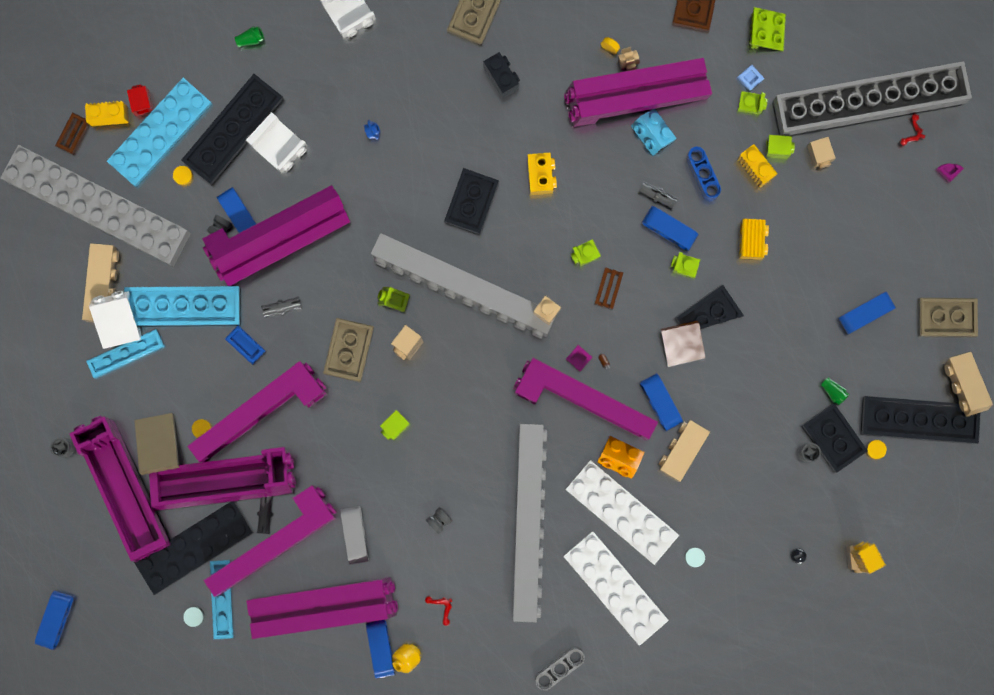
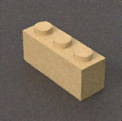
(407, 343)
(968, 384)
(683, 450)

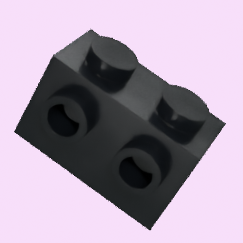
(501, 75)

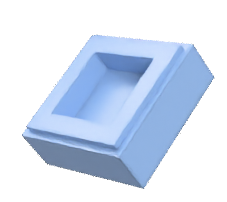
(750, 78)

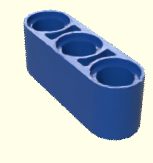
(703, 164)
(236, 210)
(670, 228)
(867, 312)
(661, 402)
(54, 620)
(380, 648)

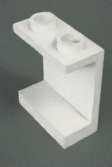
(349, 15)
(277, 143)
(114, 319)

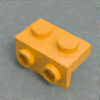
(621, 457)

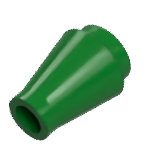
(250, 37)
(835, 391)

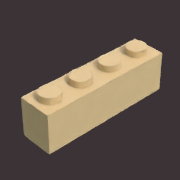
(100, 275)

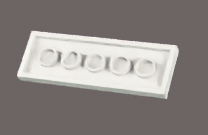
(622, 512)
(616, 588)

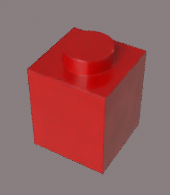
(140, 100)

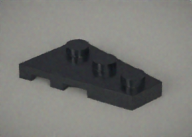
(711, 309)

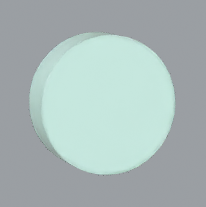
(695, 557)
(193, 616)

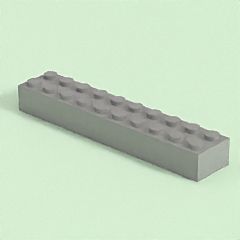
(872, 99)
(95, 205)
(459, 284)
(528, 523)

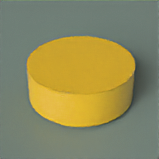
(610, 45)
(182, 175)
(200, 427)
(876, 449)

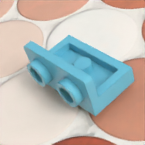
(653, 131)

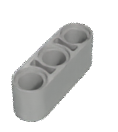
(354, 535)
(555, 677)

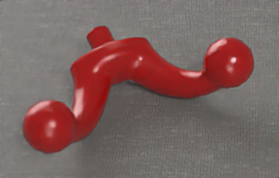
(903, 141)
(446, 603)

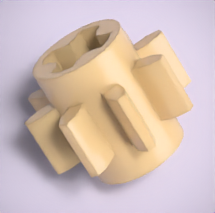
(628, 59)

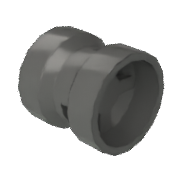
(219, 223)
(58, 446)
(810, 449)
(435, 523)

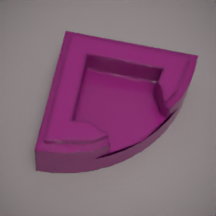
(949, 171)

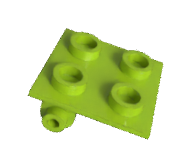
(767, 29)

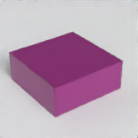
(579, 358)

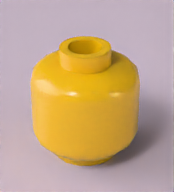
(406, 658)

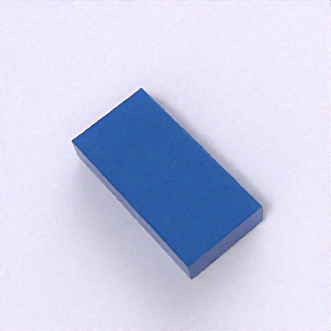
(245, 345)

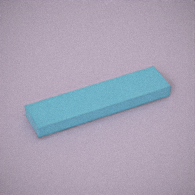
(125, 354)
(222, 607)

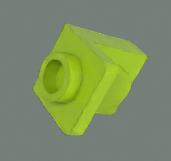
(752, 102)
(585, 253)
(685, 265)
(393, 298)

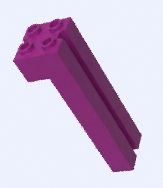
(636, 91)
(275, 236)
(541, 376)
(296, 380)
(223, 480)
(120, 487)
(315, 516)
(322, 608)

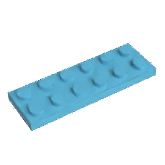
(159, 132)
(185, 305)

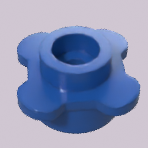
(372, 130)

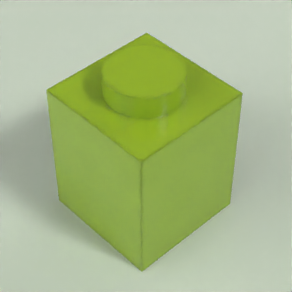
(779, 146)
(394, 426)

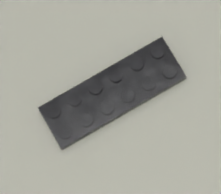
(232, 128)
(919, 420)
(194, 547)

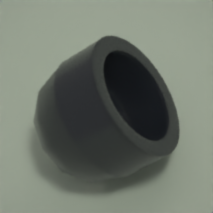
(795, 552)

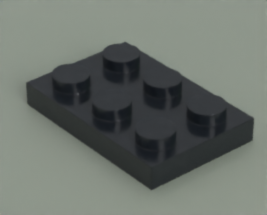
(471, 201)
(835, 438)

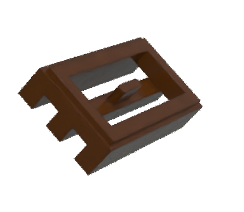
(72, 149)
(613, 273)

